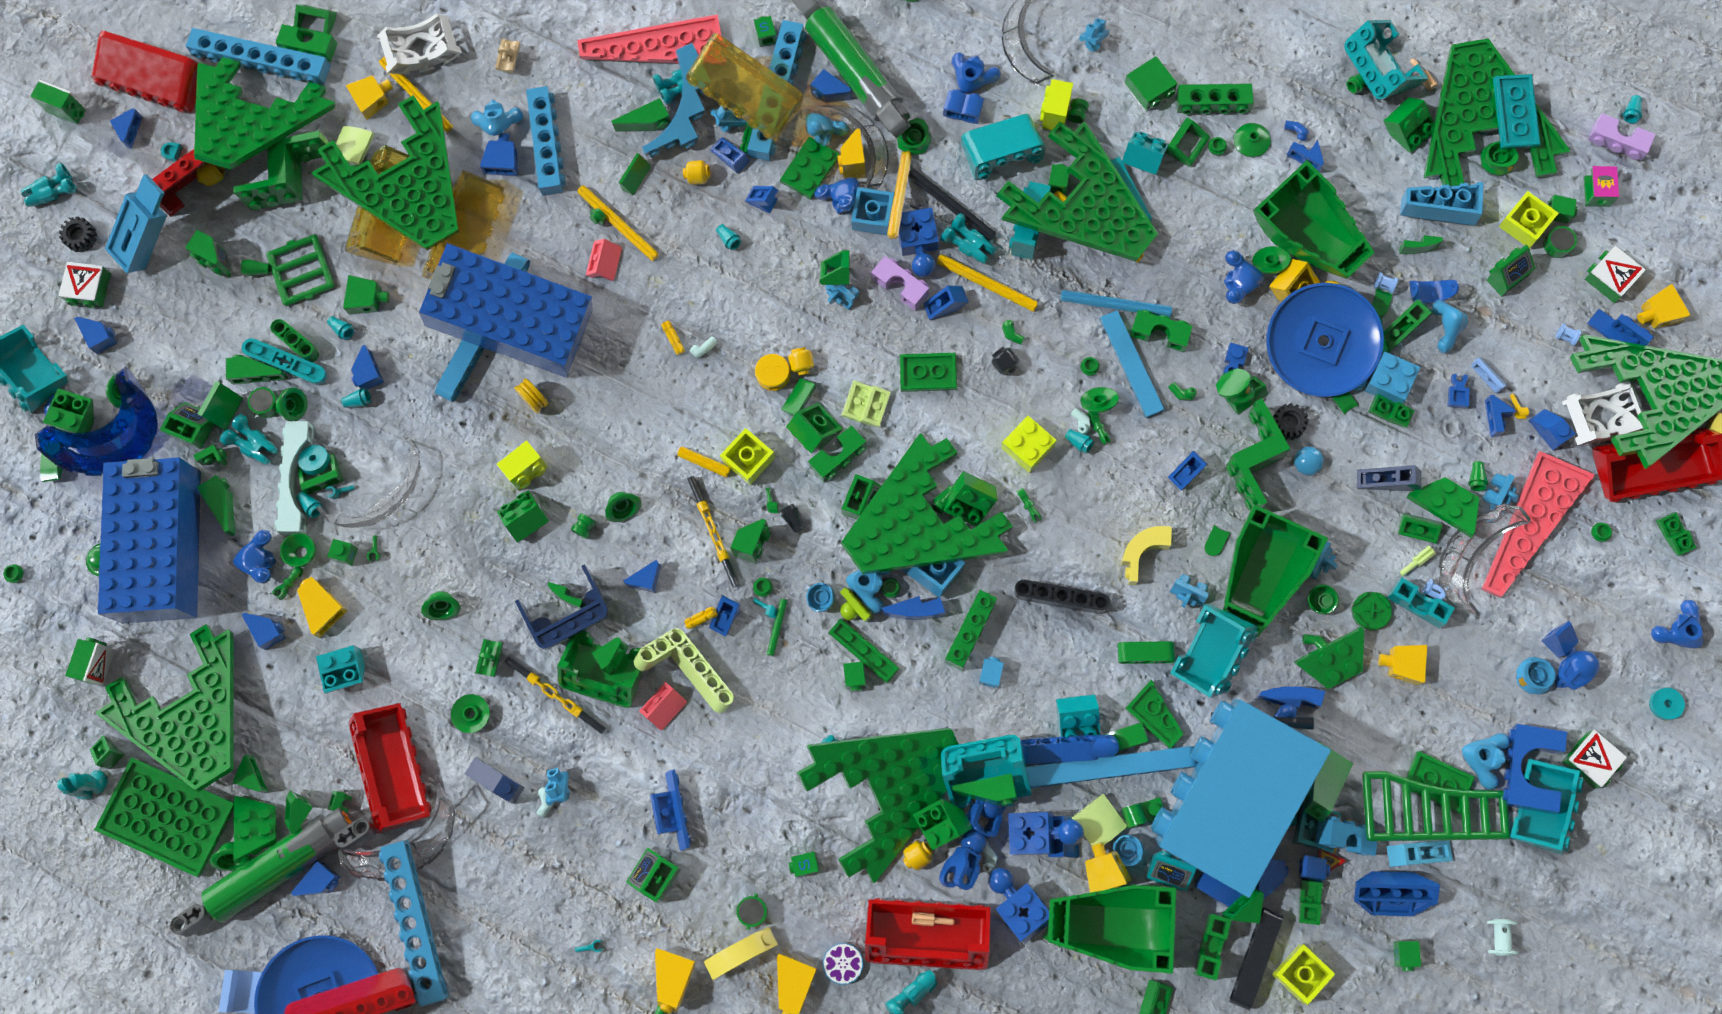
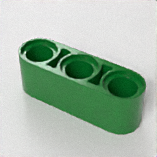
(289, 334)
(1146, 652)

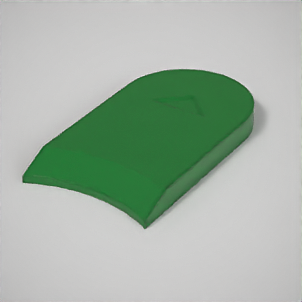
(1381, 302)
(1345, 402)
(1215, 541)

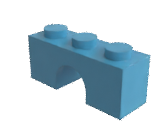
(1336, 833)

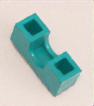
(1431, 610)

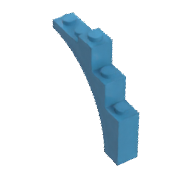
(690, 108)

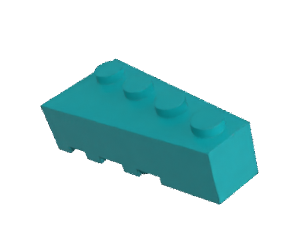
(1025, 239)

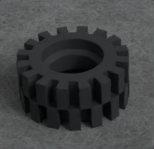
(71, 227)
(1299, 415)

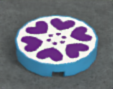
(843, 963)

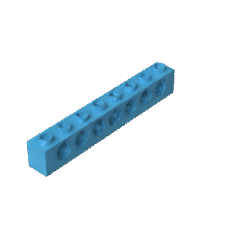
(788, 32)
(200, 40)
(422, 930)

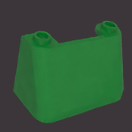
(582, 674)

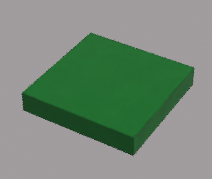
(220, 405)

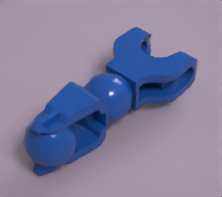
(967, 858)

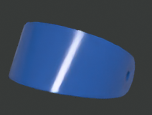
(1433, 290)

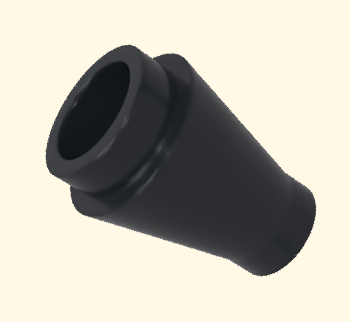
(792, 517)

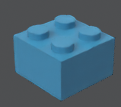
(872, 211)
(1392, 378)

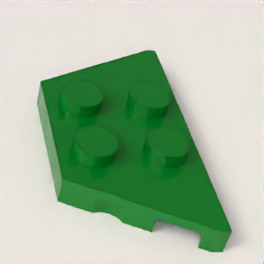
(1449, 503)
(1335, 660)
(253, 827)

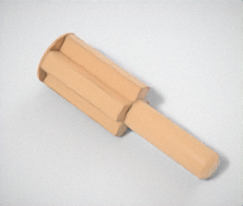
(1430, 83)
(928, 919)

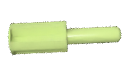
(1419, 559)

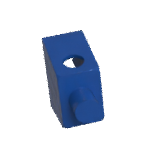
(500, 157)

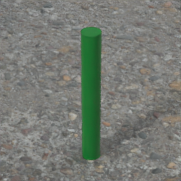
(777, 627)

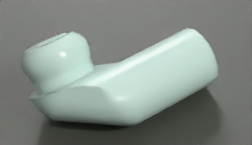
(704, 348)
(1083, 421)
(544, 808)
(990, 860)

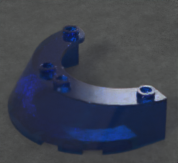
(122, 439)

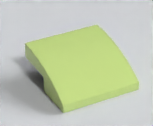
(354, 143)
(865, 404)
(1100, 821)

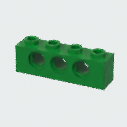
(1222, 92)
(971, 630)

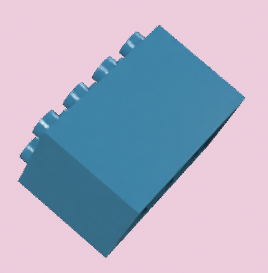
(1239, 795)

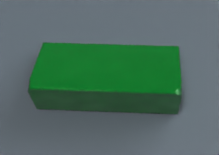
(634, 174)
(1260, 392)
(799, 397)
(1419, 528)
(1156, 998)

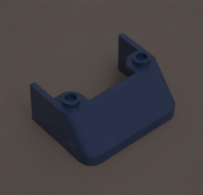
(549, 635)

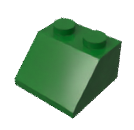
(814, 427)

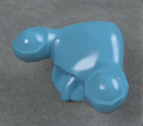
(495, 119)
(822, 127)
(1453, 323)
(865, 587)
(1485, 756)

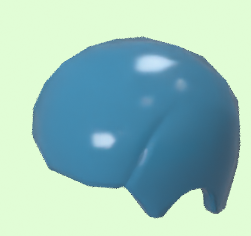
(1308, 461)
(820, 597)
(1129, 849)

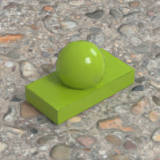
(853, 607)

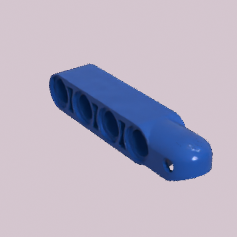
(1069, 749)

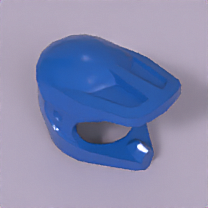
(1577, 670)

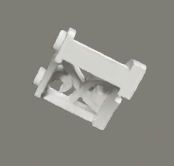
(407, 35)
(1582, 414)

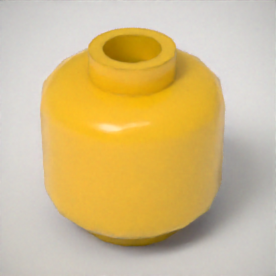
(696, 172)
(210, 174)
(801, 361)
(918, 855)

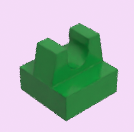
(336, 801)

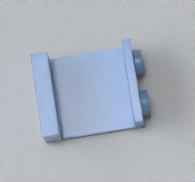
(238, 991)

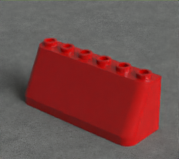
(145, 71)
(174, 179)
(1686, 465)
(389, 767)
(897, 941)
(366, 996)

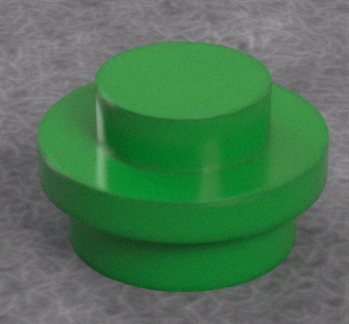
(1217, 146)
(597, 216)
(1089, 366)
(1601, 532)
(13, 573)
(762, 587)
(891, 588)

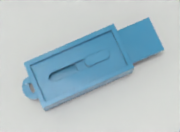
(137, 227)

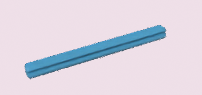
(1114, 303)

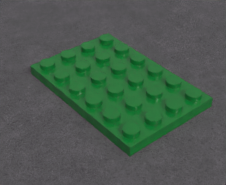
(165, 817)

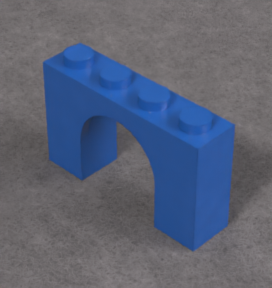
(1518, 791)

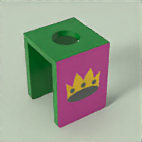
(1601, 187)

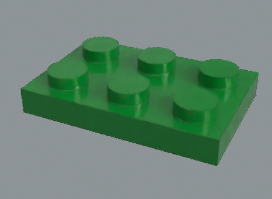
(809, 168)

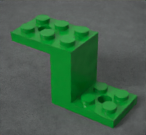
(284, 172)
(1258, 456)

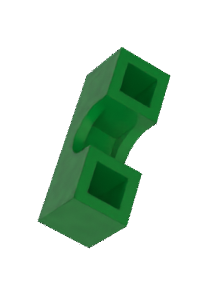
(320, 45)
(1176, 331)
(827, 466)
(1211, 945)

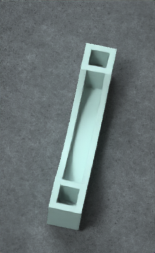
(296, 437)

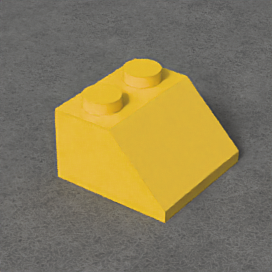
(851, 160)
(1294, 277)

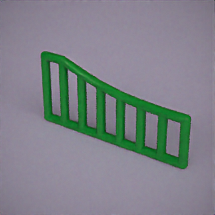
(1428, 834)

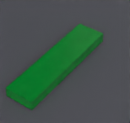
(863, 650)

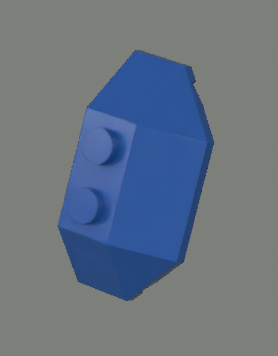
(1395, 893)

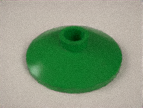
(1248, 146)
(1271, 260)
(1099, 399)
(461, 710)

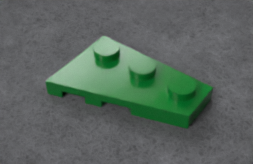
(1153, 713)

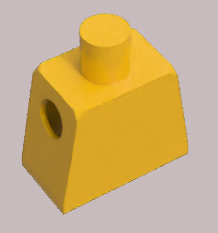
(369, 95)
(1663, 309)
(1406, 663)
(1105, 869)

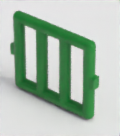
(277, 269)

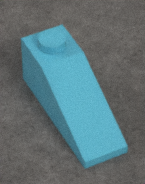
(1419, 853)

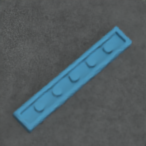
(1131, 364)

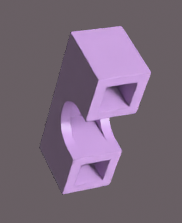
(1606, 134)
(889, 272)

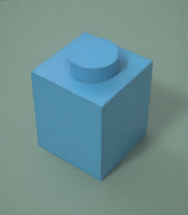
(991, 672)

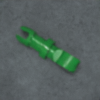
(1099, 427)
(1028, 504)
(283, 588)

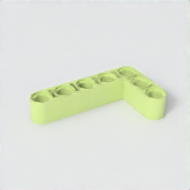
(687, 665)

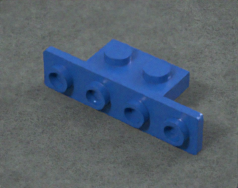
(1620, 329)
(669, 811)

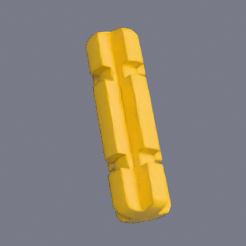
(673, 337)
(700, 617)

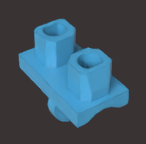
(1094, 34)
(726, 119)
(842, 295)
(1503, 483)
(1324, 561)
(1189, 593)
(557, 786)

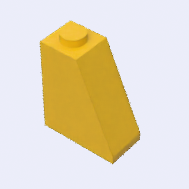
(319, 606)
(671, 979)
(793, 983)

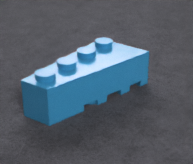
(1445, 203)
(936, 577)

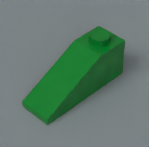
(645, 118)
(1406, 324)
(246, 370)
(220, 501)
(994, 790)

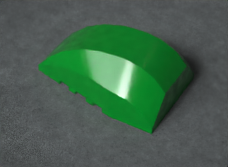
(1313, 223)
(1269, 565)
(1118, 926)

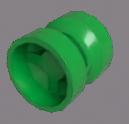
(1078, 110)
(583, 525)

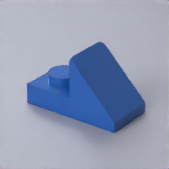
(1301, 154)
(762, 197)
(1496, 410)
(1187, 470)
(727, 612)

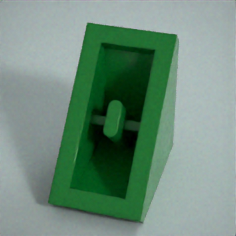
(105, 753)
(249, 775)
(1246, 908)

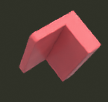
(604, 259)
(663, 706)

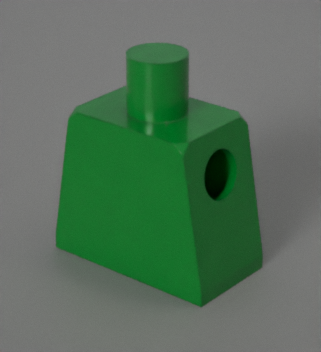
(363, 296)

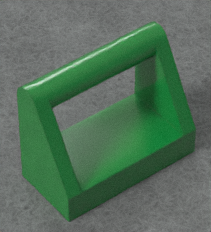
(300, 12)
(1187, 126)
(841, 274)
(322, 481)
(611, 655)
(296, 811)

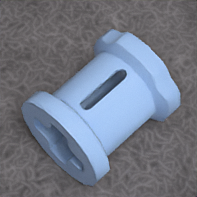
(1385, 283)
(1568, 334)
(1428, 590)

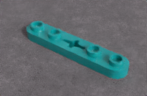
(268, 355)

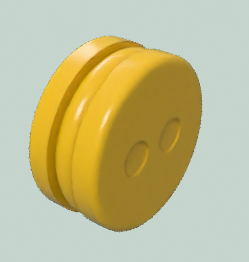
(772, 372)
(531, 395)

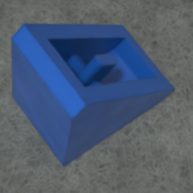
(127, 126)
(646, 578)

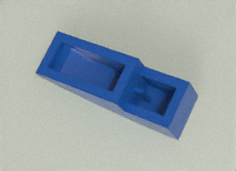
(915, 610)
(1294, 695)
(1216, 890)

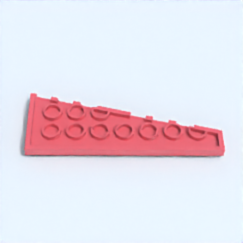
(650, 43)
(1545, 498)

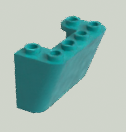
(1375, 62)
(1001, 144)
(27, 370)
(1215, 651)
(1546, 829)

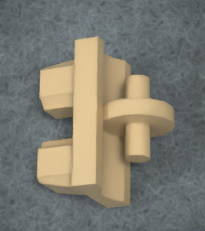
(507, 56)

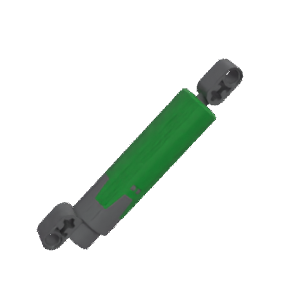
(855, 66)
(273, 869)

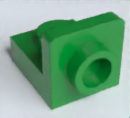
(210, 454)

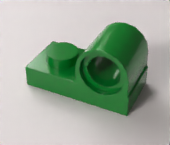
(1141, 812)

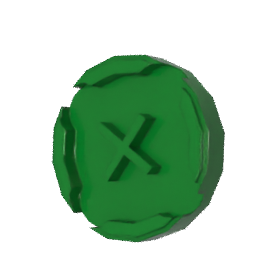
(1371, 611)

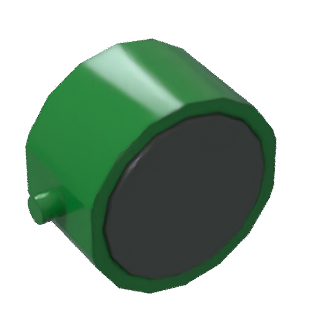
(1560, 242)
(263, 402)
(752, 911)

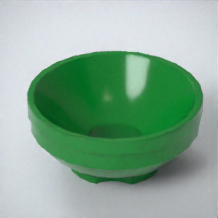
(290, 547)

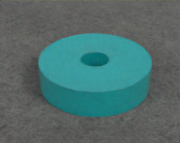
(320, 463)
(1675, 700)

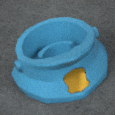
(1535, 675)

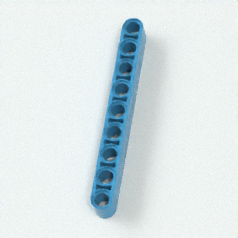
(467, 353)
(1111, 767)

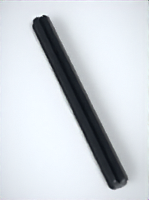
(951, 204)

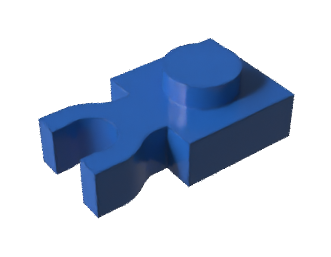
(1235, 356)
(1457, 394)

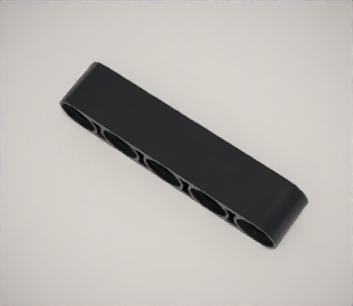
(1071, 593)
(1256, 959)

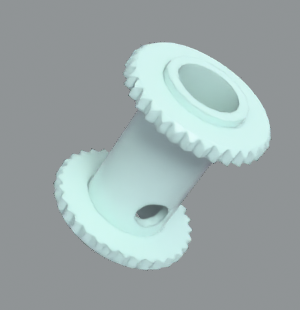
(1503, 939)

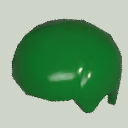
(1323, 599)

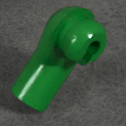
(1010, 334)
(1182, 394)
(1315, 640)

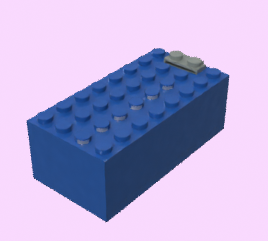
(506, 310)
(149, 540)

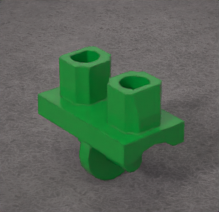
(489, 658)

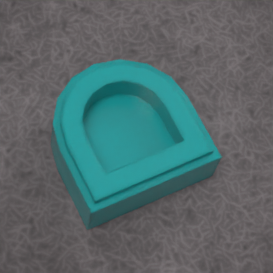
(171, 151)

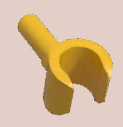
(1521, 412)

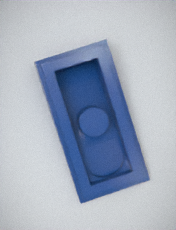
(730, 155)

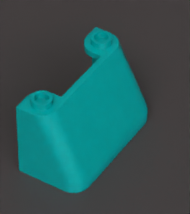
(984, 760)

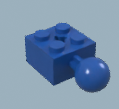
(919, 243)
(1043, 841)
(1011, 910)

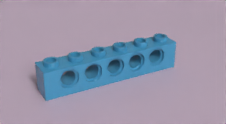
(536, 99)

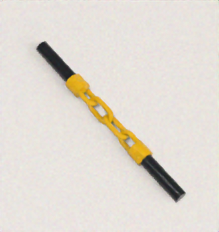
(722, 554)
(576, 710)

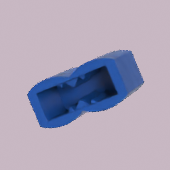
(963, 106)

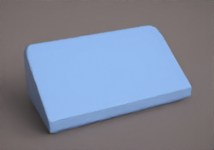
(1488, 375)

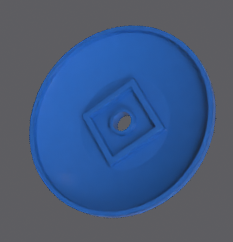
(1352, 333)
(308, 969)

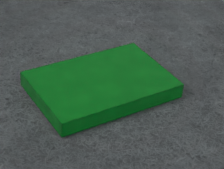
(928, 372)
(1437, 773)

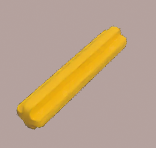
(703, 461)

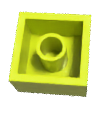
(1056, 103)
(1528, 219)
(1028, 444)
(747, 456)
(522, 465)
(1303, 974)

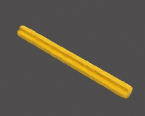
(412, 90)
(899, 195)
(618, 223)
(987, 282)

